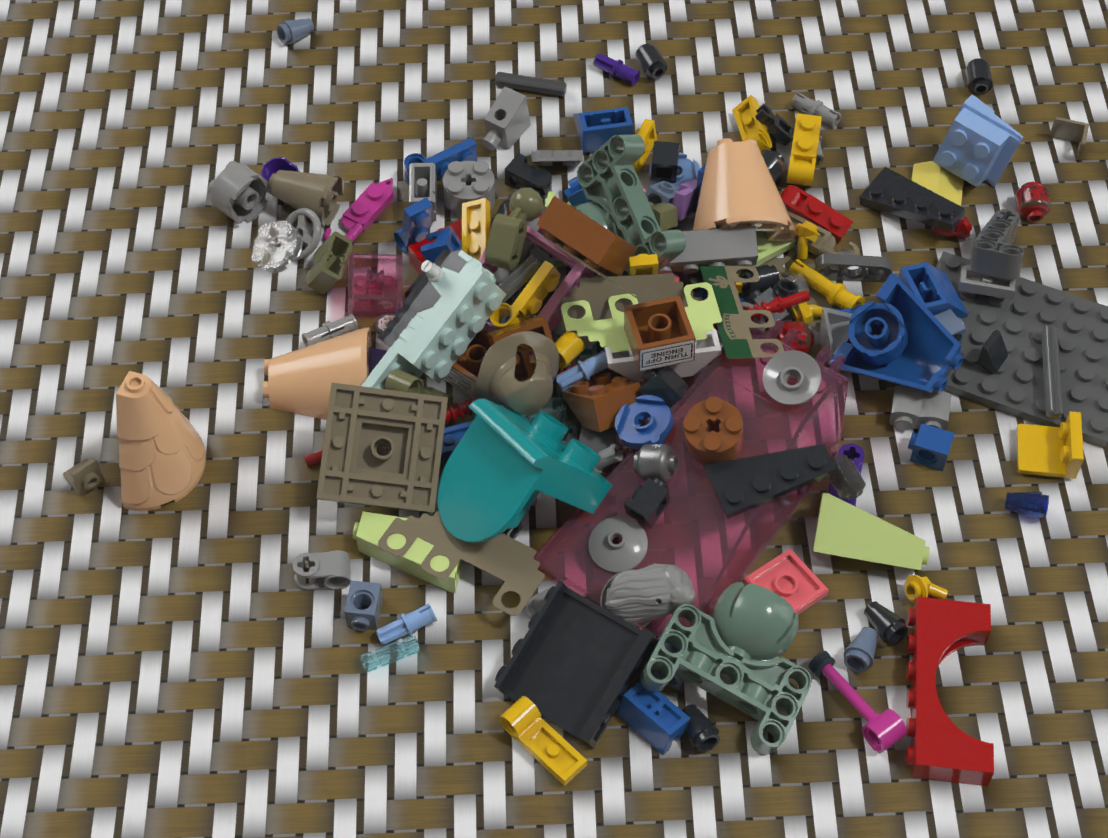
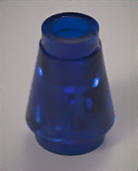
(1028, 504)

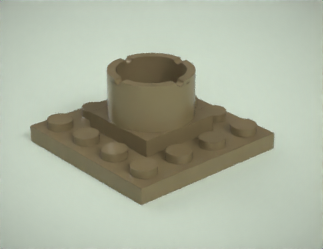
(376, 418)

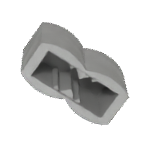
(915, 406)

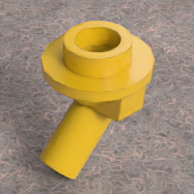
(805, 232)
(805, 312)
(922, 587)

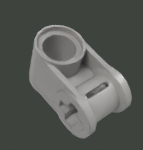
(324, 570)

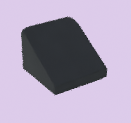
(993, 352)

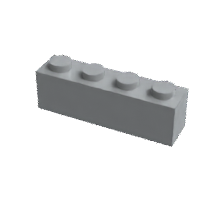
(716, 248)

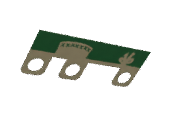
(736, 321)

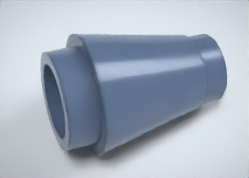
(293, 30)
(861, 651)

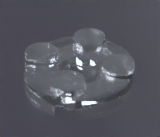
(268, 237)

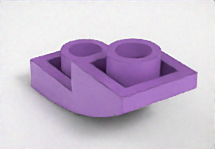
(685, 199)

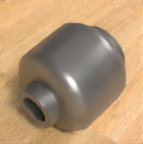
(656, 462)

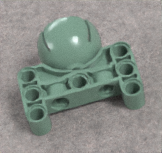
(621, 201)
(745, 645)

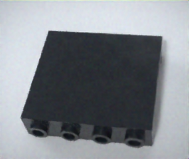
(575, 663)

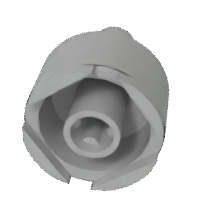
(467, 182)
(239, 192)

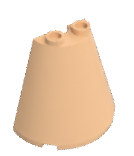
(741, 192)
(303, 378)

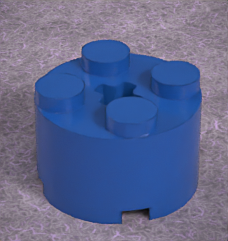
(885, 320)

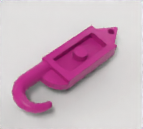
(366, 209)

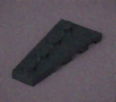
(909, 200)
(762, 478)

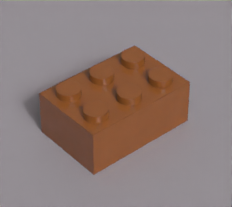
(585, 238)

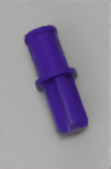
(617, 69)

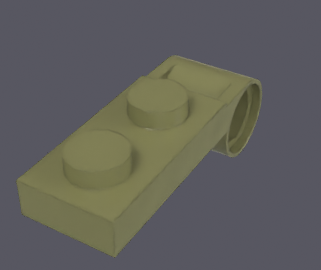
(402, 381)

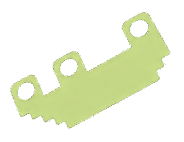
(611, 331)

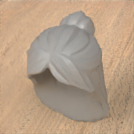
(649, 593)

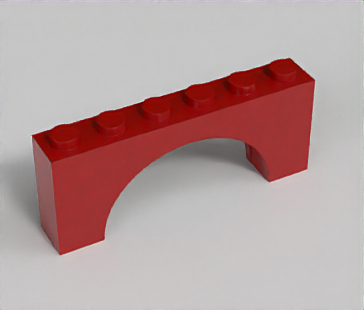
(937, 745)

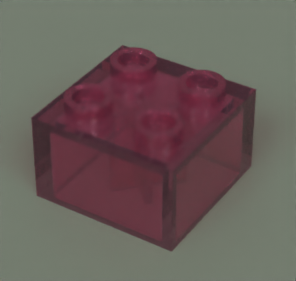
(374, 284)

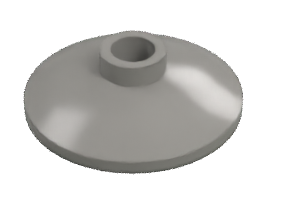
(789, 366)
(621, 556)

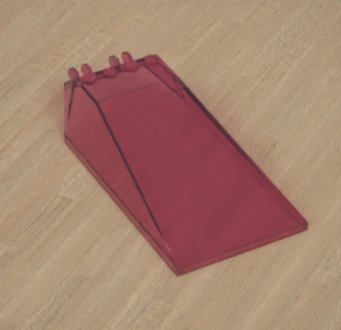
(693, 526)

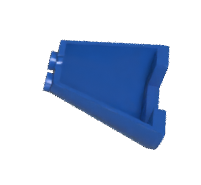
(929, 351)

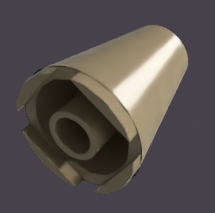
(309, 191)

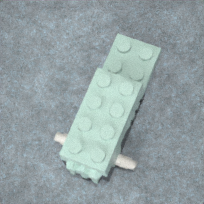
(438, 318)

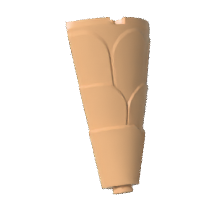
(157, 446)

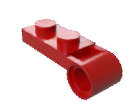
(815, 211)

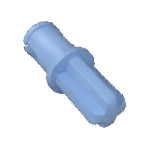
(582, 370)
(406, 624)

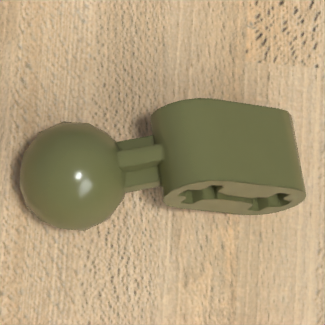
(509, 231)

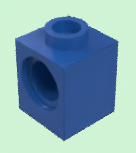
(930, 446)

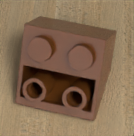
(599, 400)

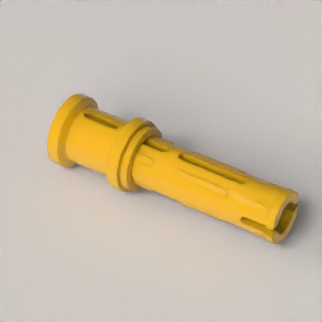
(835, 293)

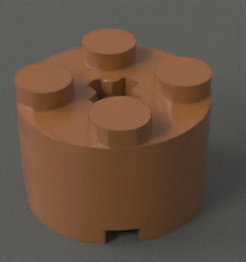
(714, 431)

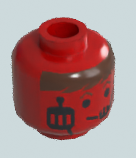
(1033, 201)
(804, 339)

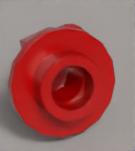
(962, 230)

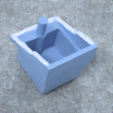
(978, 144)

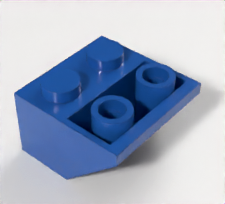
(599, 126)
(932, 289)

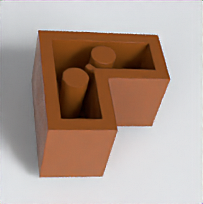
(523, 367)

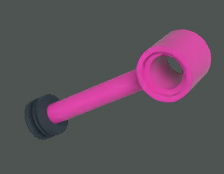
(882, 728)

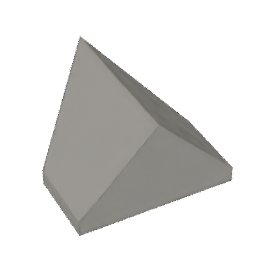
(834, 330)

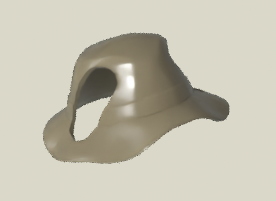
(497, 378)

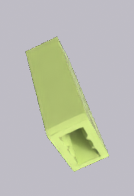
(372, 528)
(862, 536)

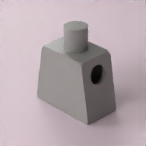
(506, 120)

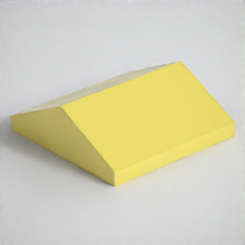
(938, 180)

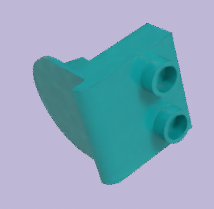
(504, 468)

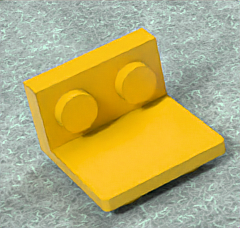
(1051, 449)

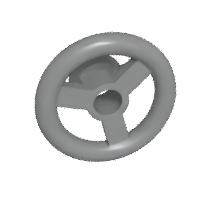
(310, 234)

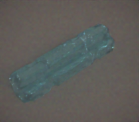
(389, 653)

